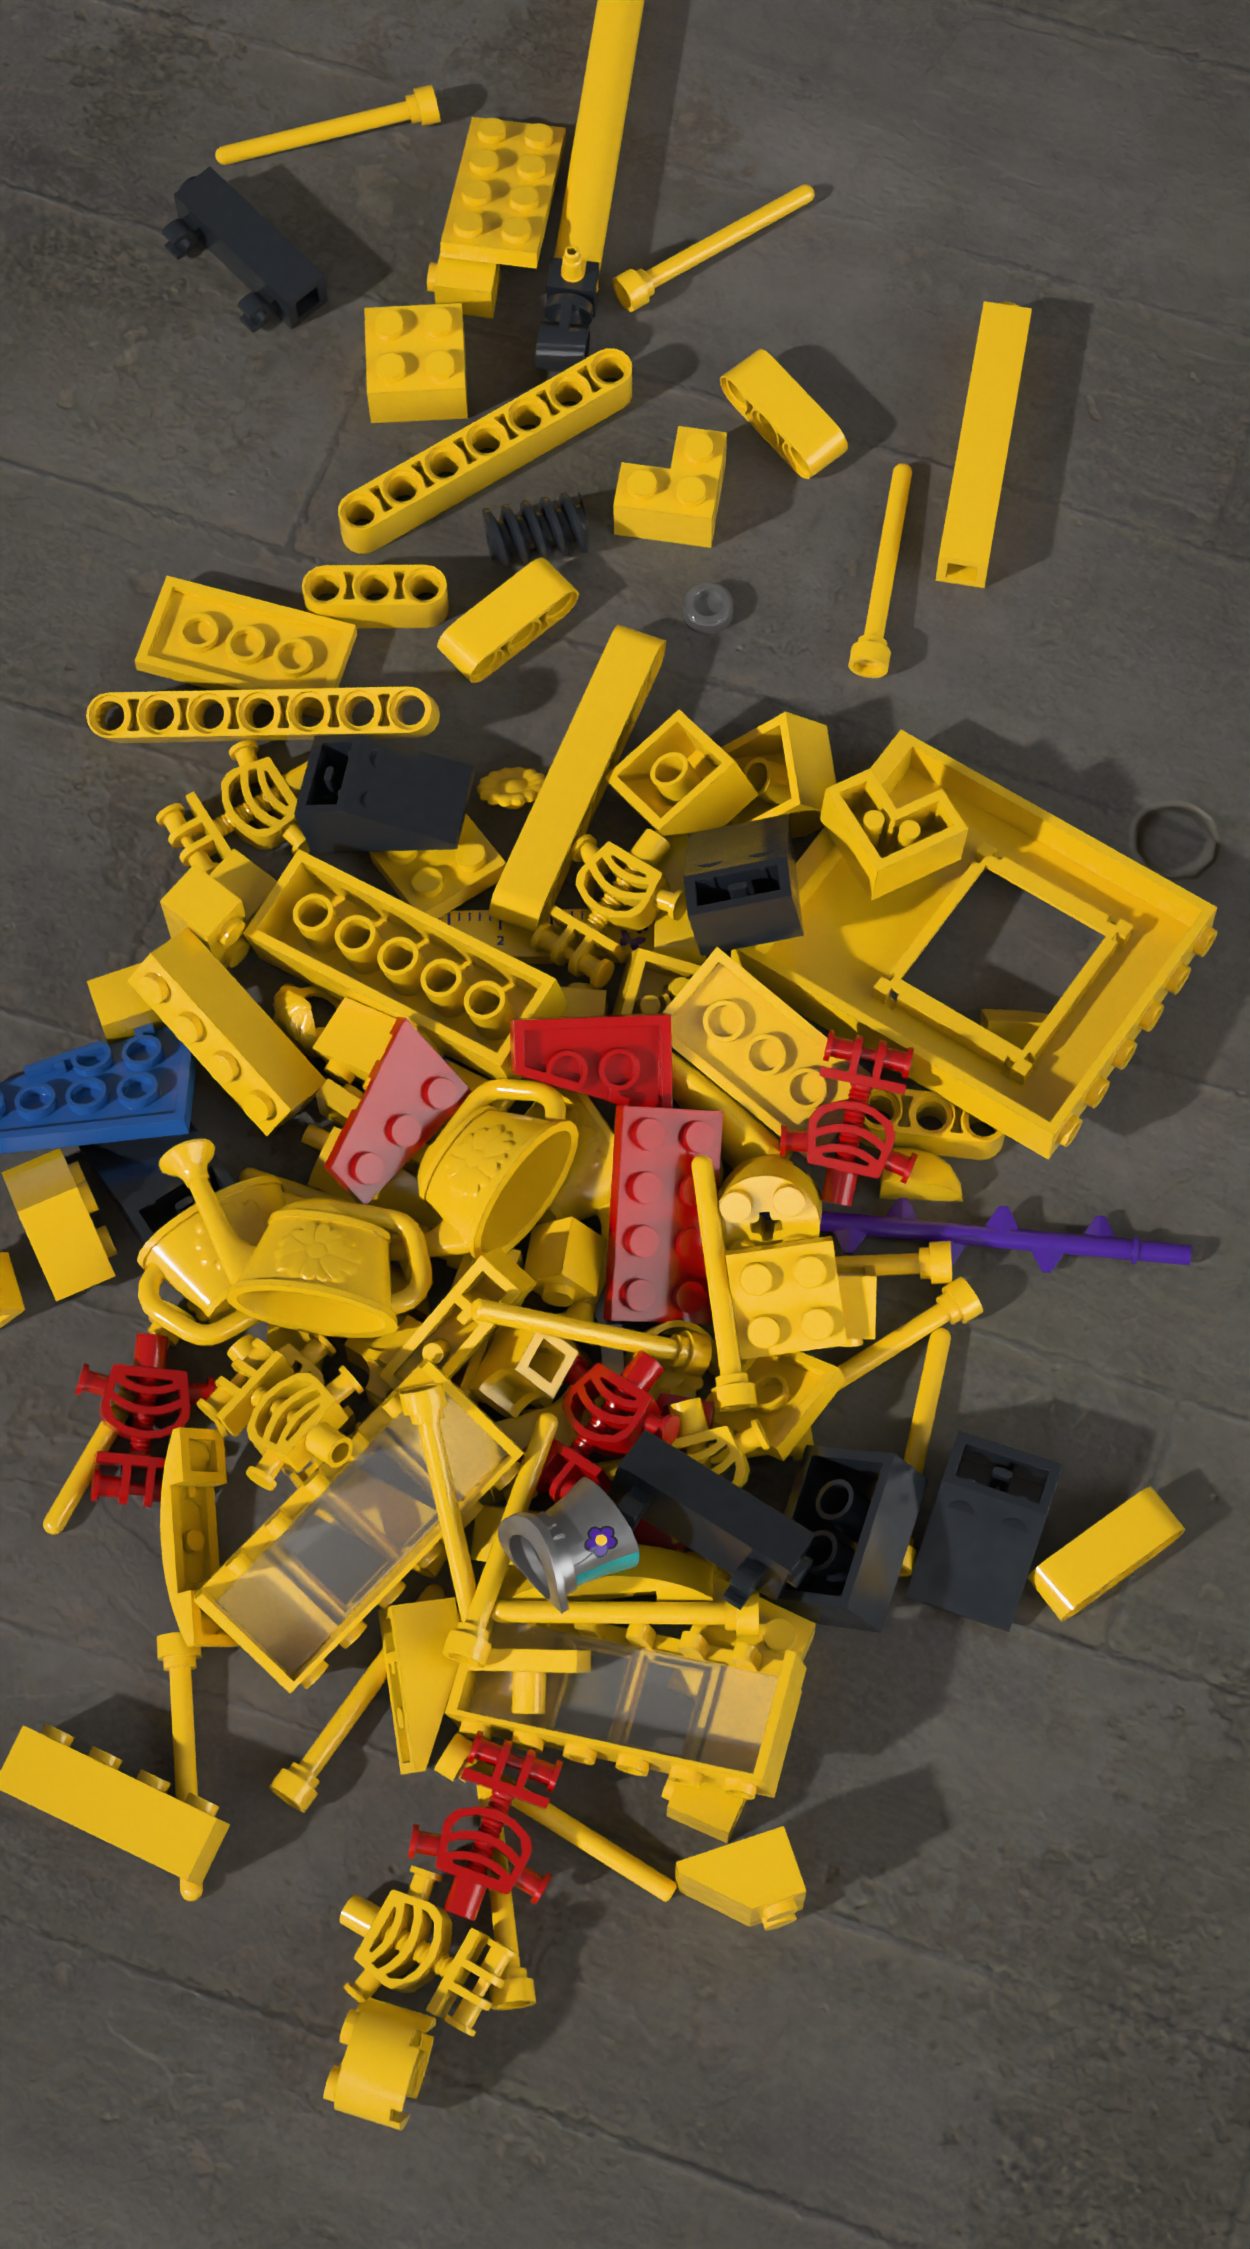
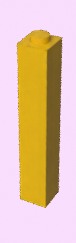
(983, 444)

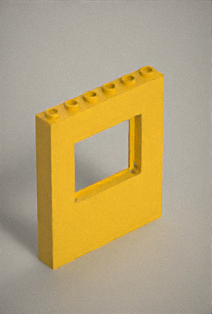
(863, 948)

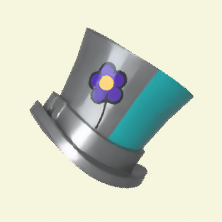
(570, 1542)

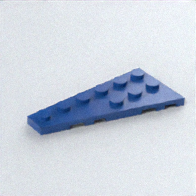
(101, 1094)

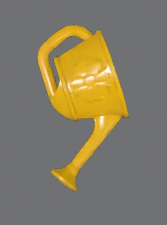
(494, 1170)
(588, 1182)
(318, 1261)
(189, 1263)

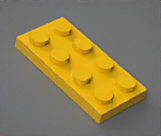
(503, 192)
(242, 642)
(756, 1047)

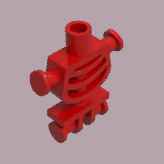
(842, 1169)
(148, 1371)
(624, 1414)
(471, 1880)

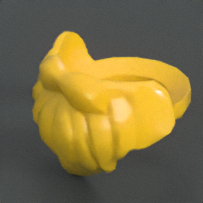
(295, 1016)

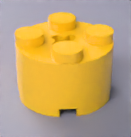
(770, 1186)
(381, 2063)

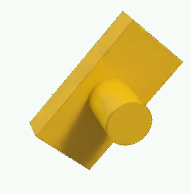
(530, 1671)

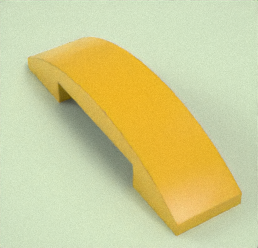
(189, 1529)
(666, 1571)

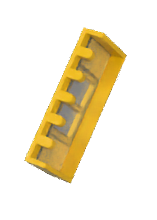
(353, 1535)
(645, 1704)

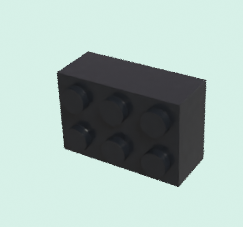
(862, 1523)

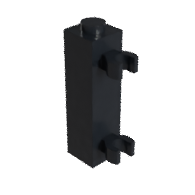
(249, 247)
(712, 1519)

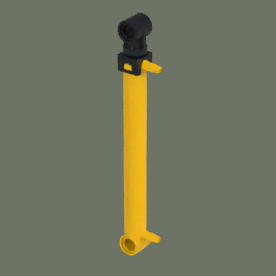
(579, 248)

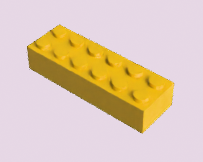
(400, 963)

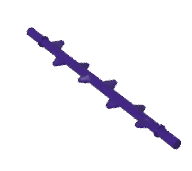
(999, 1232)

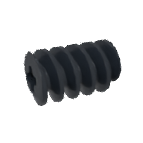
(537, 529)

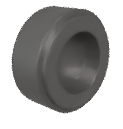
(708, 608)

